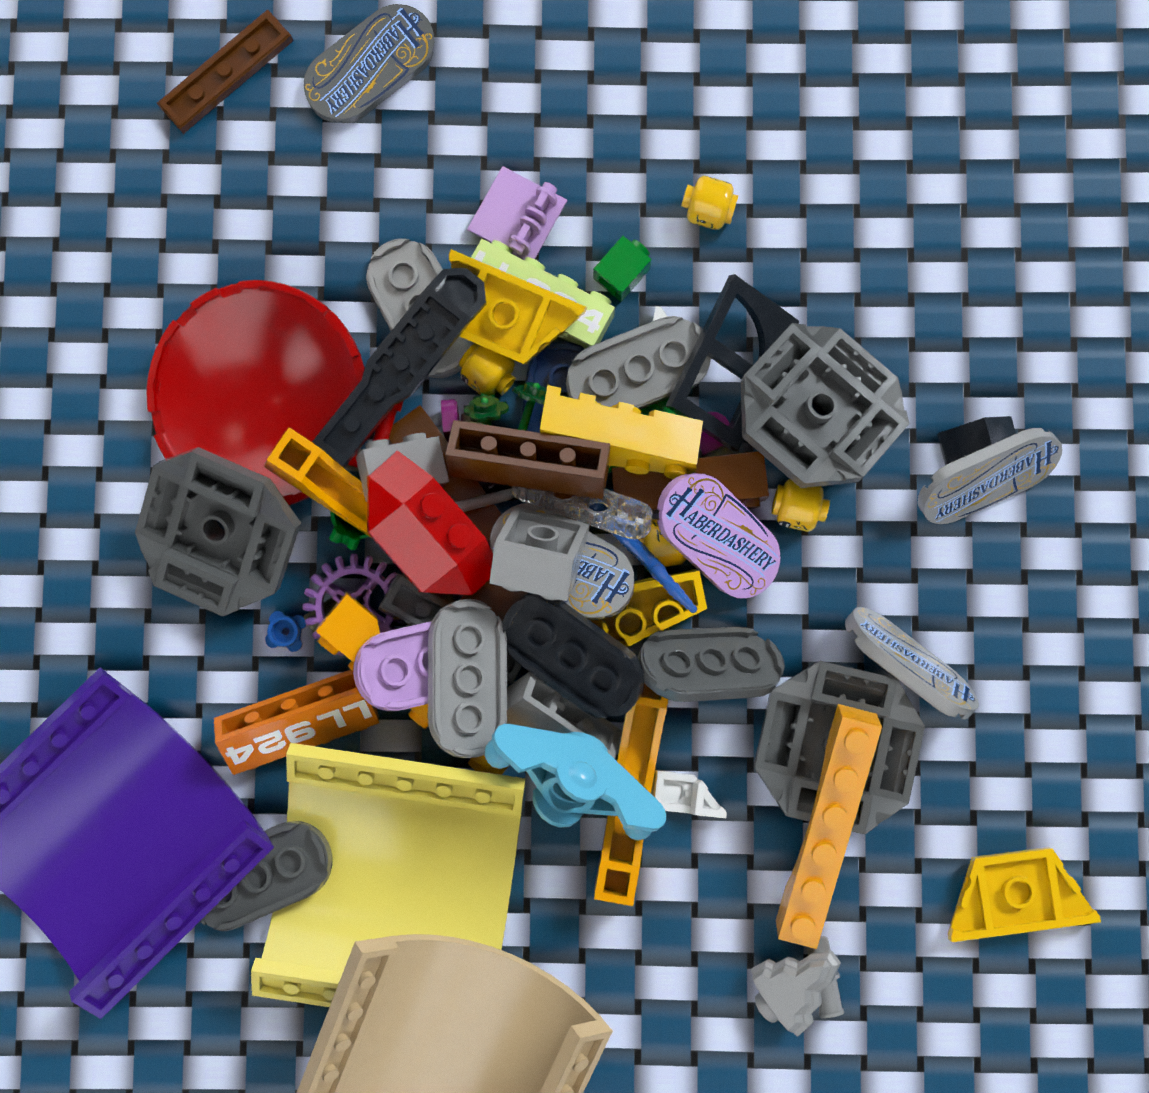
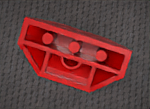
(425, 530)

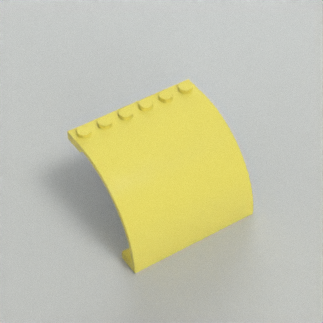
(409, 856)

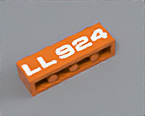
(301, 716)

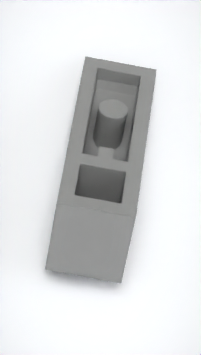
(541, 707)

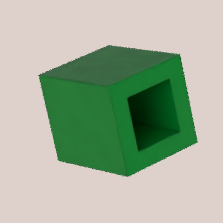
(622, 267)

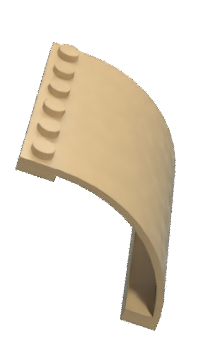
(452, 1021)

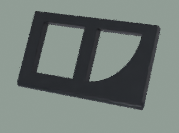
(769, 322)

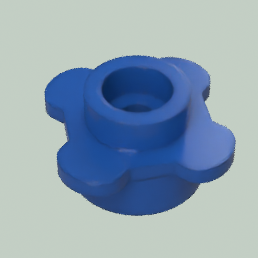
(275, 635)

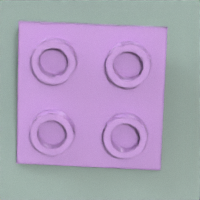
(518, 213)

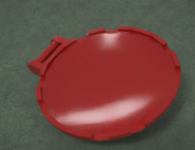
(247, 370)

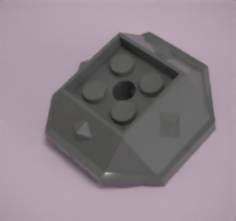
(841, 377)
(189, 548)
(798, 730)

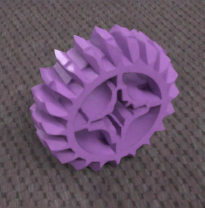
(333, 590)

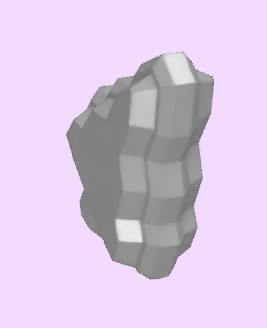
(793, 988)

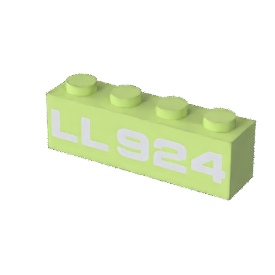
(589, 327)

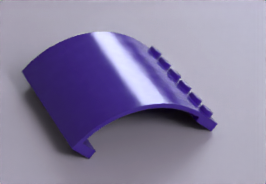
(117, 837)

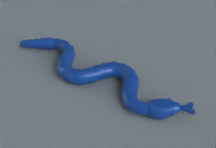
(653, 565)

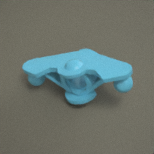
(575, 778)

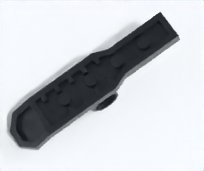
(404, 360)

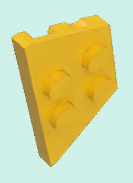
(518, 314)
(1018, 895)

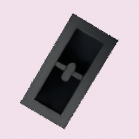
(974, 436)

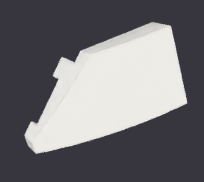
(685, 794)

